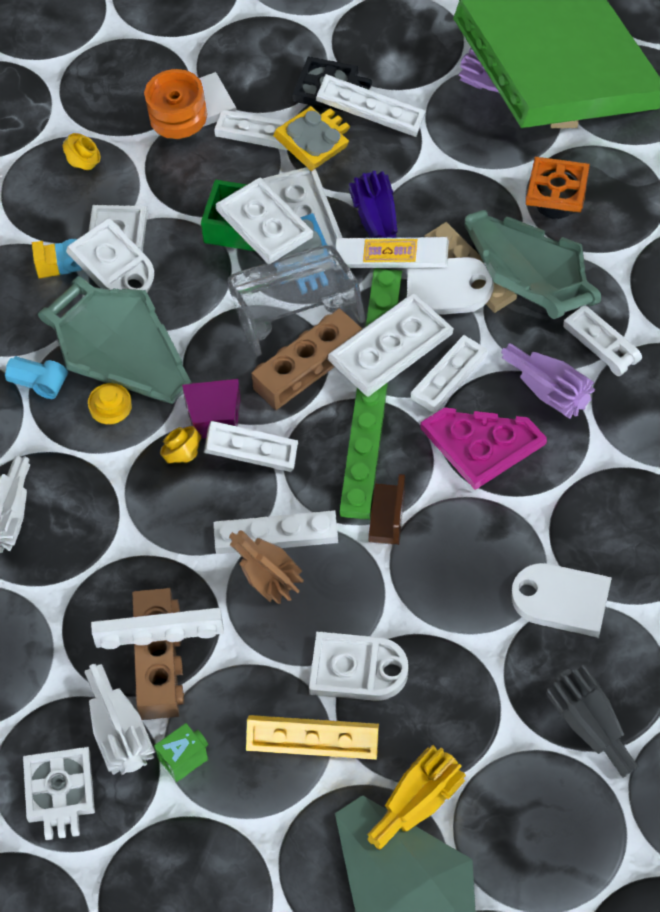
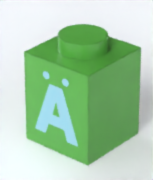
(182, 751)

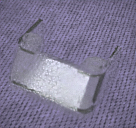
(291, 287)

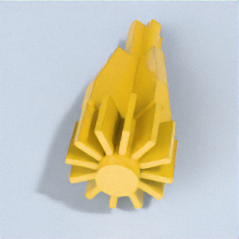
(418, 794)

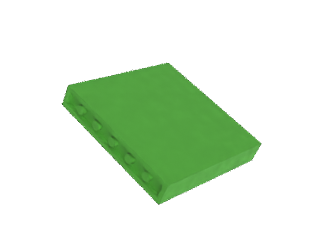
(559, 58)

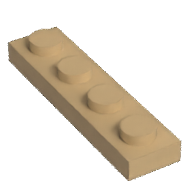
(460, 248)

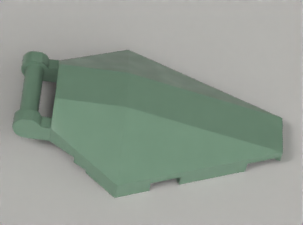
(531, 264)
(117, 340)
(408, 873)

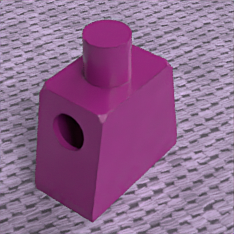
(212, 402)

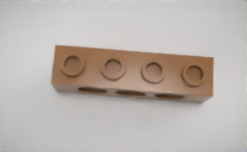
(302, 372)
(151, 699)

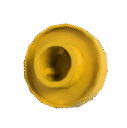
(81, 151)
(109, 403)
(181, 445)

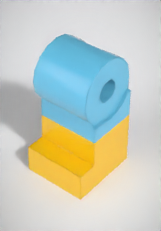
(53, 259)

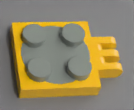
(313, 136)

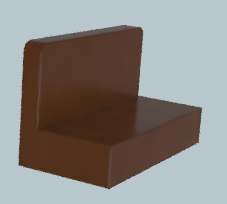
(387, 512)

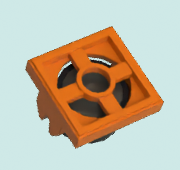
(557, 193)

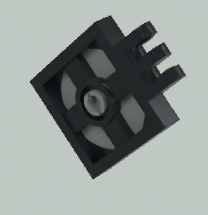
(313, 76)

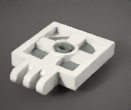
(59, 789)

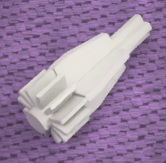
(12, 502)
(117, 725)

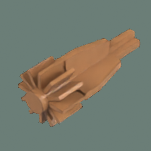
(266, 567)

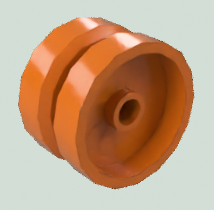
(176, 103)

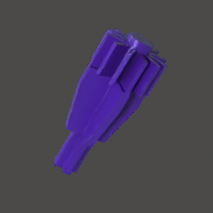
(375, 204)

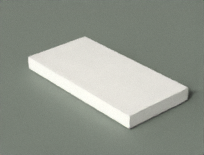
(305, 195)
(390, 344)

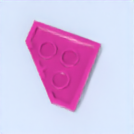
(482, 442)

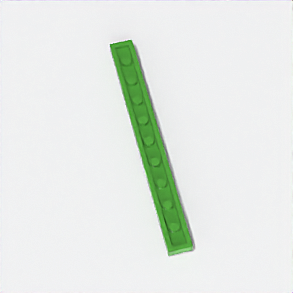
(368, 413)

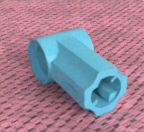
(44, 378)

